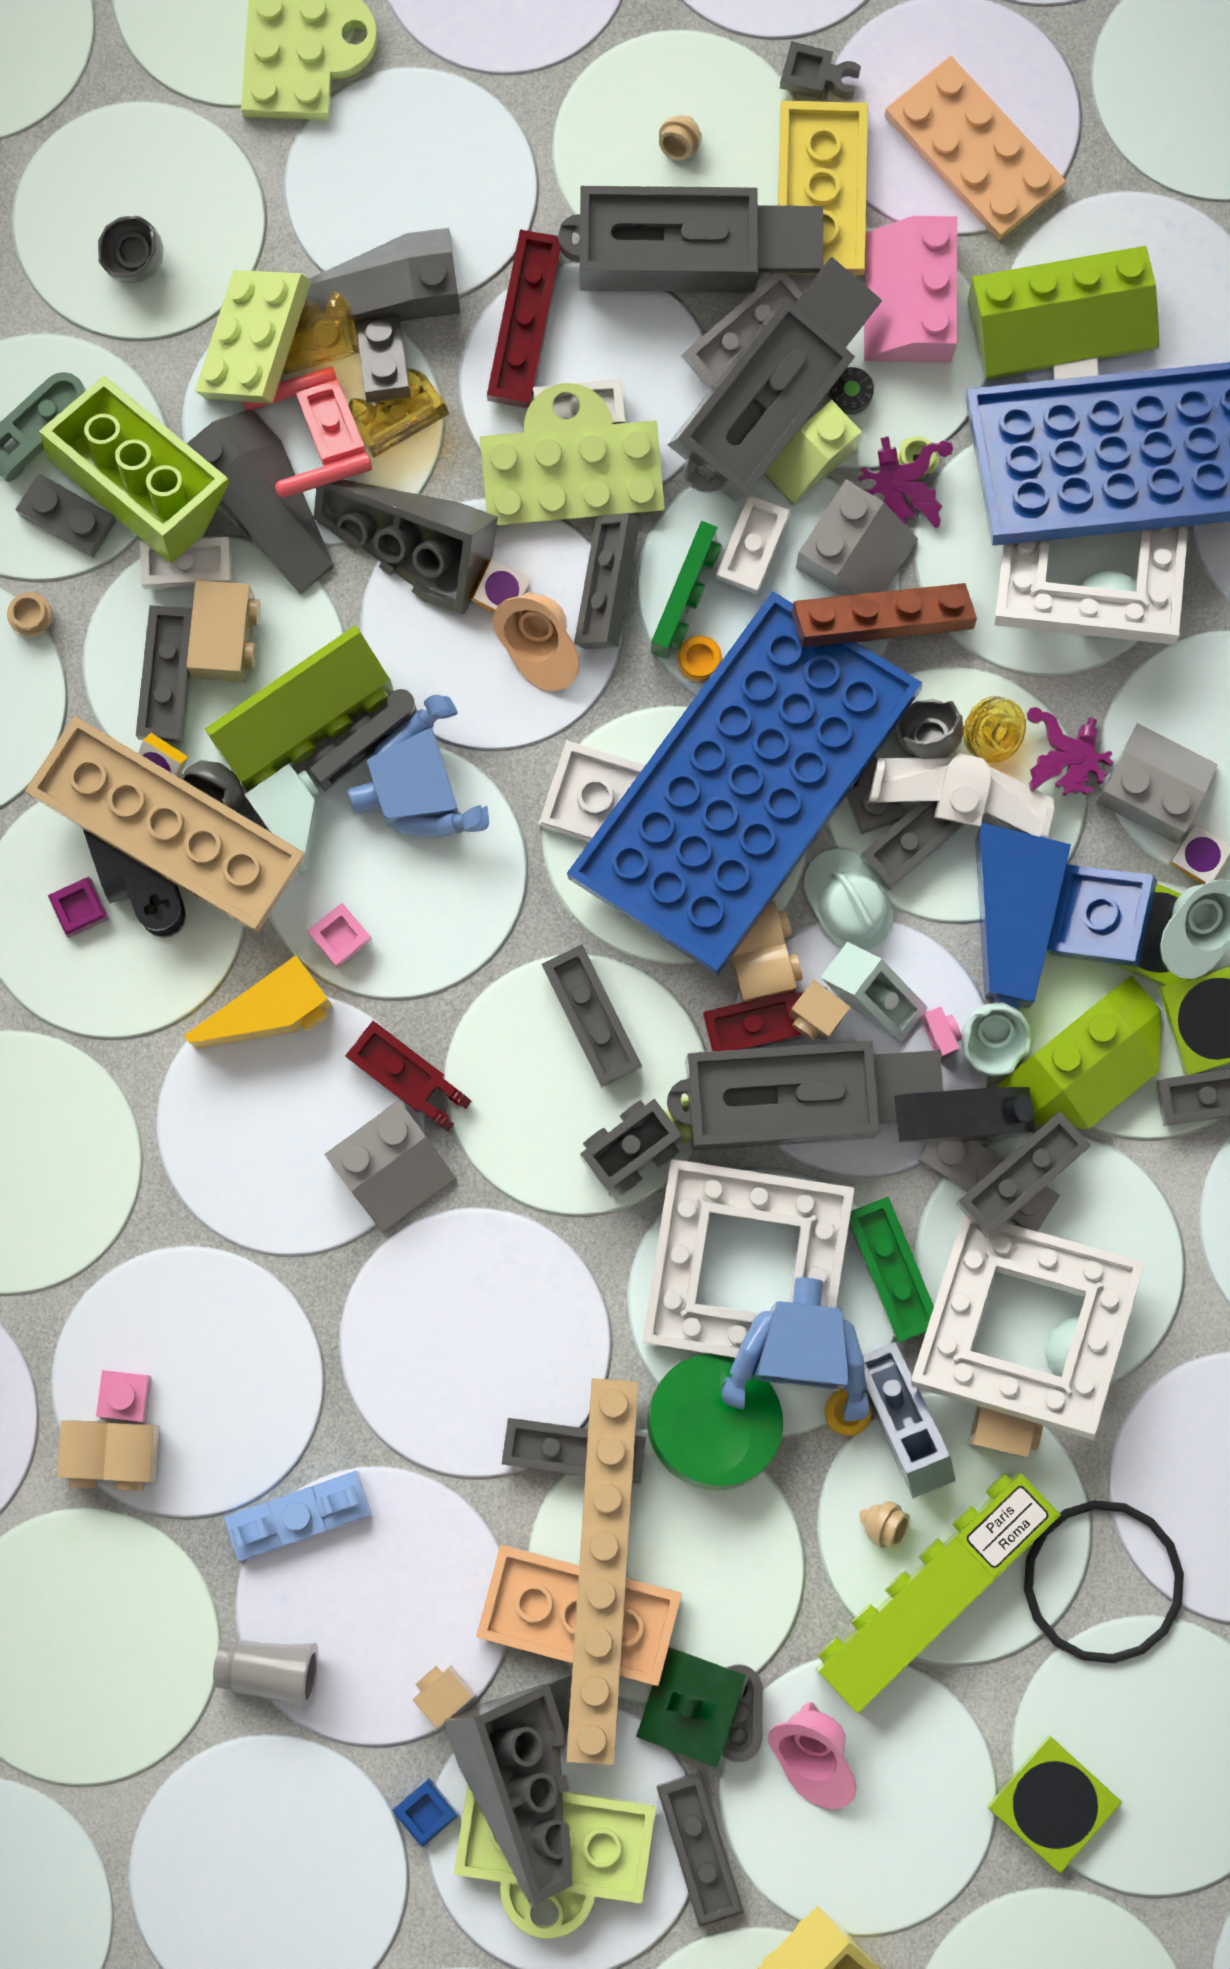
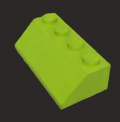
(1064, 312)
(135, 468)
(301, 709)

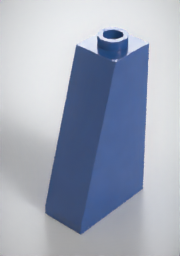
(1017, 907)

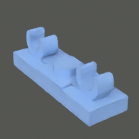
(297, 1515)

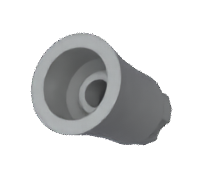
(268, 1670)

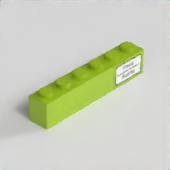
(936, 1591)

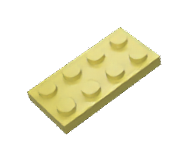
(827, 167)

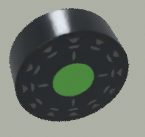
(852, 391)

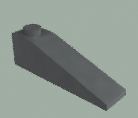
(253, 463)

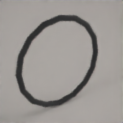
(1177, 1591)

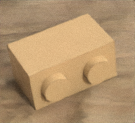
(222, 631)

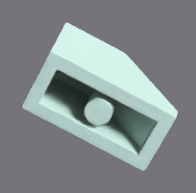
(288, 808)
(874, 991)

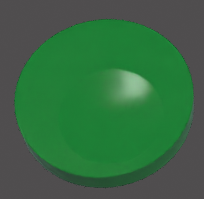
(705, 1438)

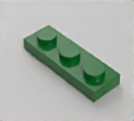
(686, 591)
(892, 1268)

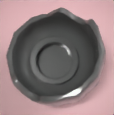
(130, 249)
(930, 729)
(216, 782)

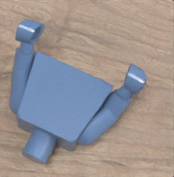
(413, 782)
(801, 1347)

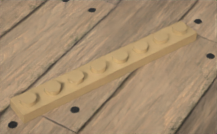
(602, 1572)

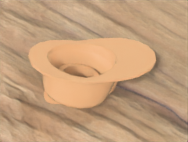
(537, 640)

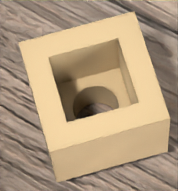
(818, 1012)
(442, 1694)

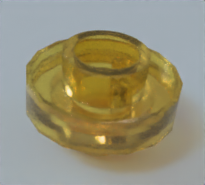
(994, 729)

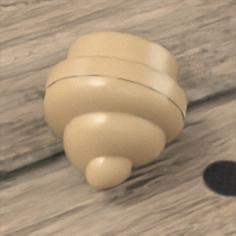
(680, 137)
(885, 1524)

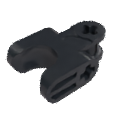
(126, 878)

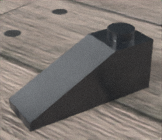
(964, 1114)

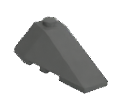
(399, 278)
(419, 537)
(514, 1772)

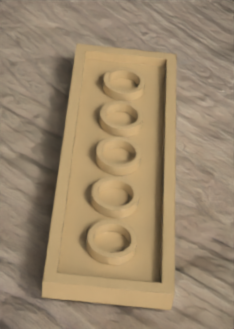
(165, 824)

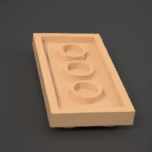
(974, 148)
(535, 1606)

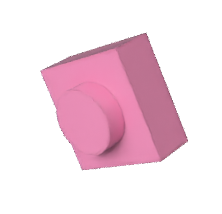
(339, 935)
(942, 1032)
(123, 1396)

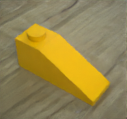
(271, 1007)

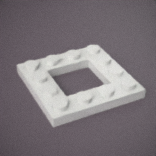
(1142, 615)
(703, 1188)
(1065, 1402)

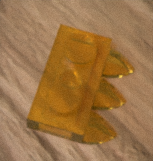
(322, 336)
(398, 419)

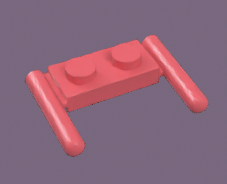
(330, 428)

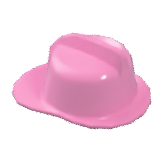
(813, 1757)

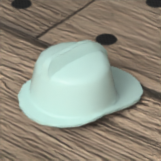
(848, 899)
(1198, 930)

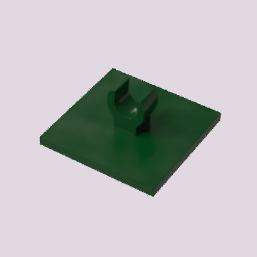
(693, 1707)

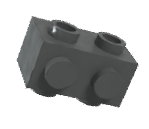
(634, 1144)

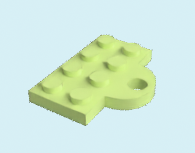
(297, 53)
(571, 464)
(607, 1858)

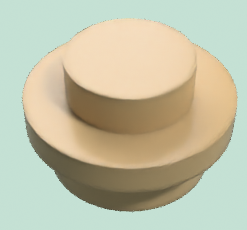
(29, 614)

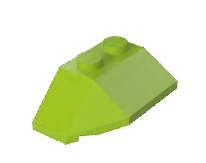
(1094, 1059)

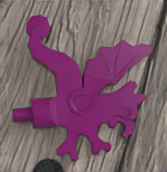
(896, 479)
(1076, 754)

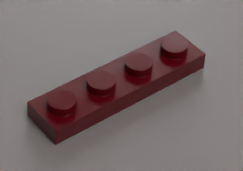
(524, 319)

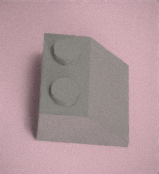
(856, 544)
(1157, 783)
(390, 1166)

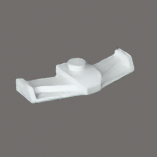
(963, 791)

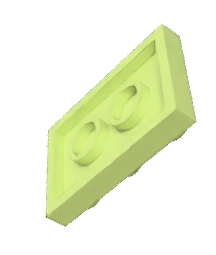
(253, 336)

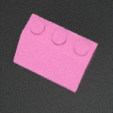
(916, 277)

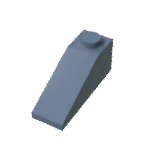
(906, 1422)

